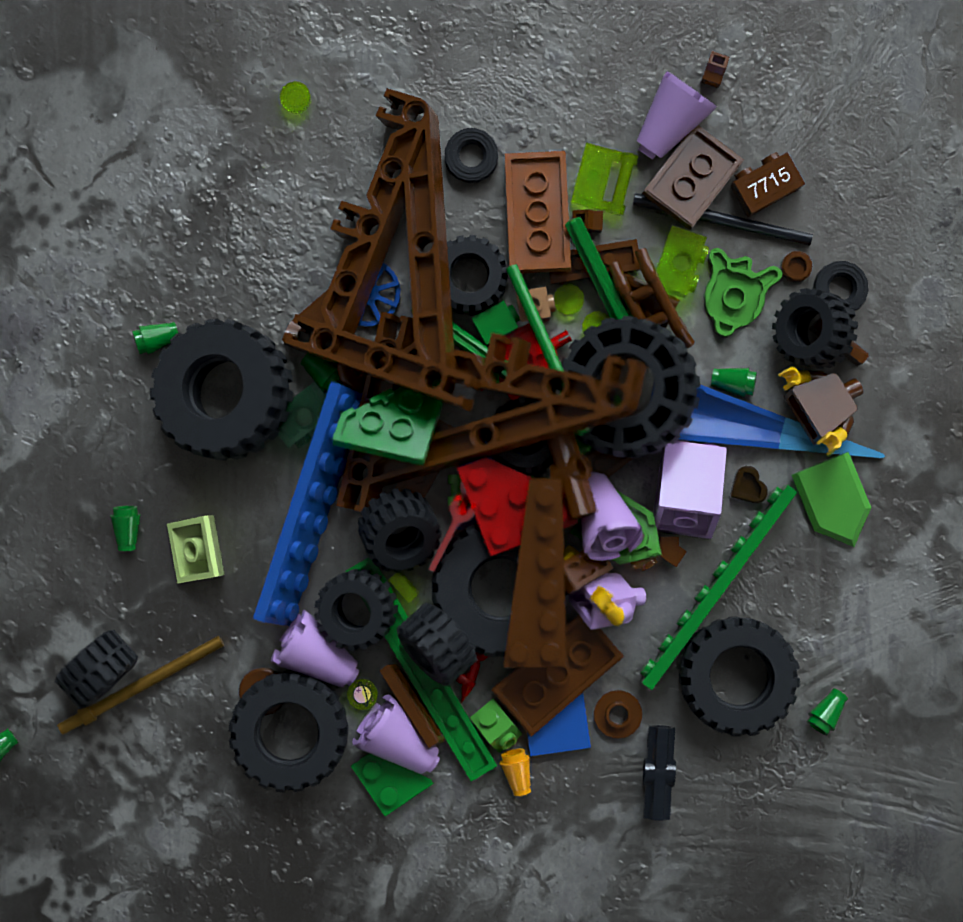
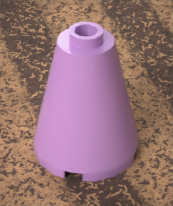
(672, 116)
(612, 526)
(310, 654)
(393, 737)

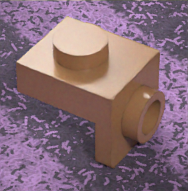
(543, 303)

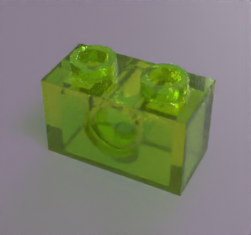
(686, 244)

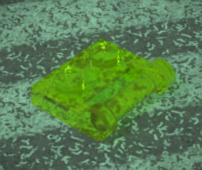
(594, 176)

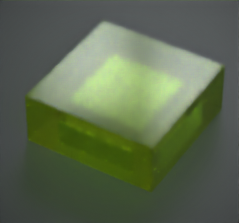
(404, 586)

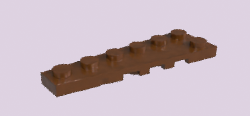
(538, 603)

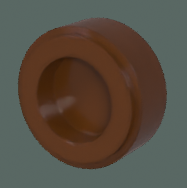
(796, 266)

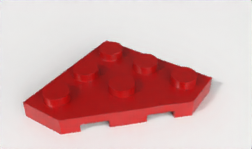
(500, 502)

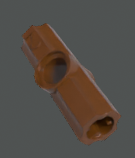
(575, 472)

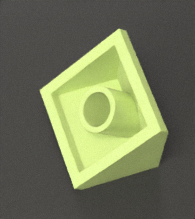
(195, 549)

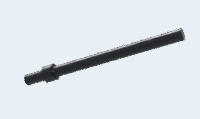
(738, 223)

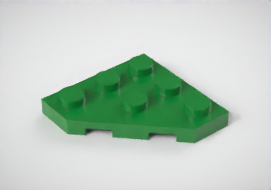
(391, 425)

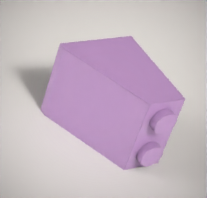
(690, 489)

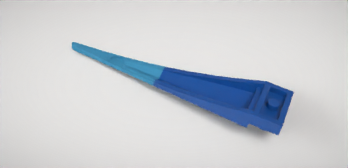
(736, 422)

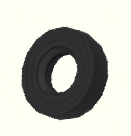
(476, 137)
(849, 271)

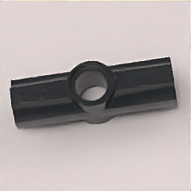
(659, 772)

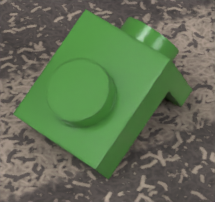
(496, 726)

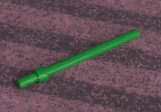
(537, 325)

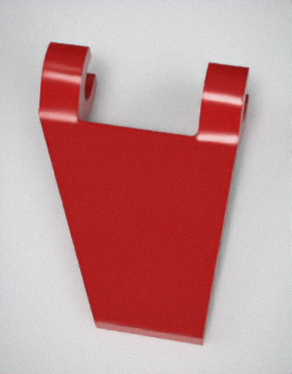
(459, 515)

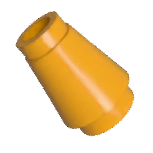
(517, 770)

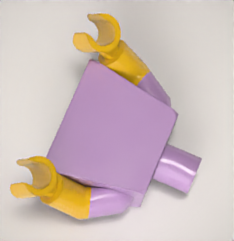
(606, 599)

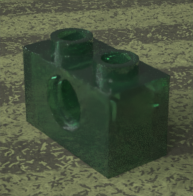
(293, 433)

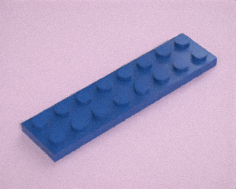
(307, 513)

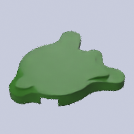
(735, 292)

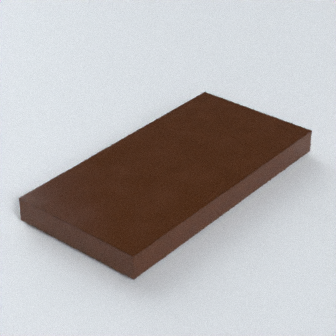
(540, 693)

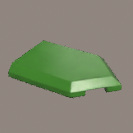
(834, 498)
(650, 544)

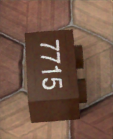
(767, 183)

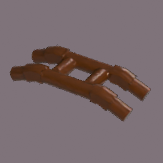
(654, 288)

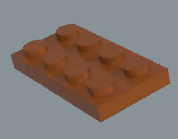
(537, 211)

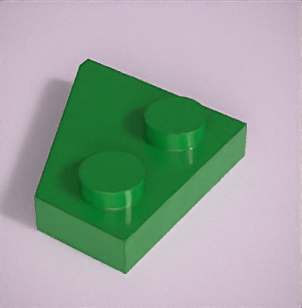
(388, 782)

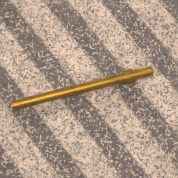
(89, 714)

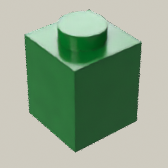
(496, 320)

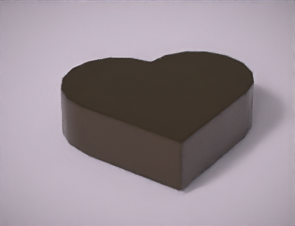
(748, 486)

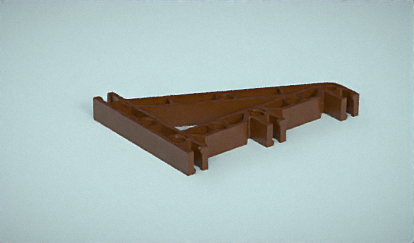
(419, 189)
(579, 406)

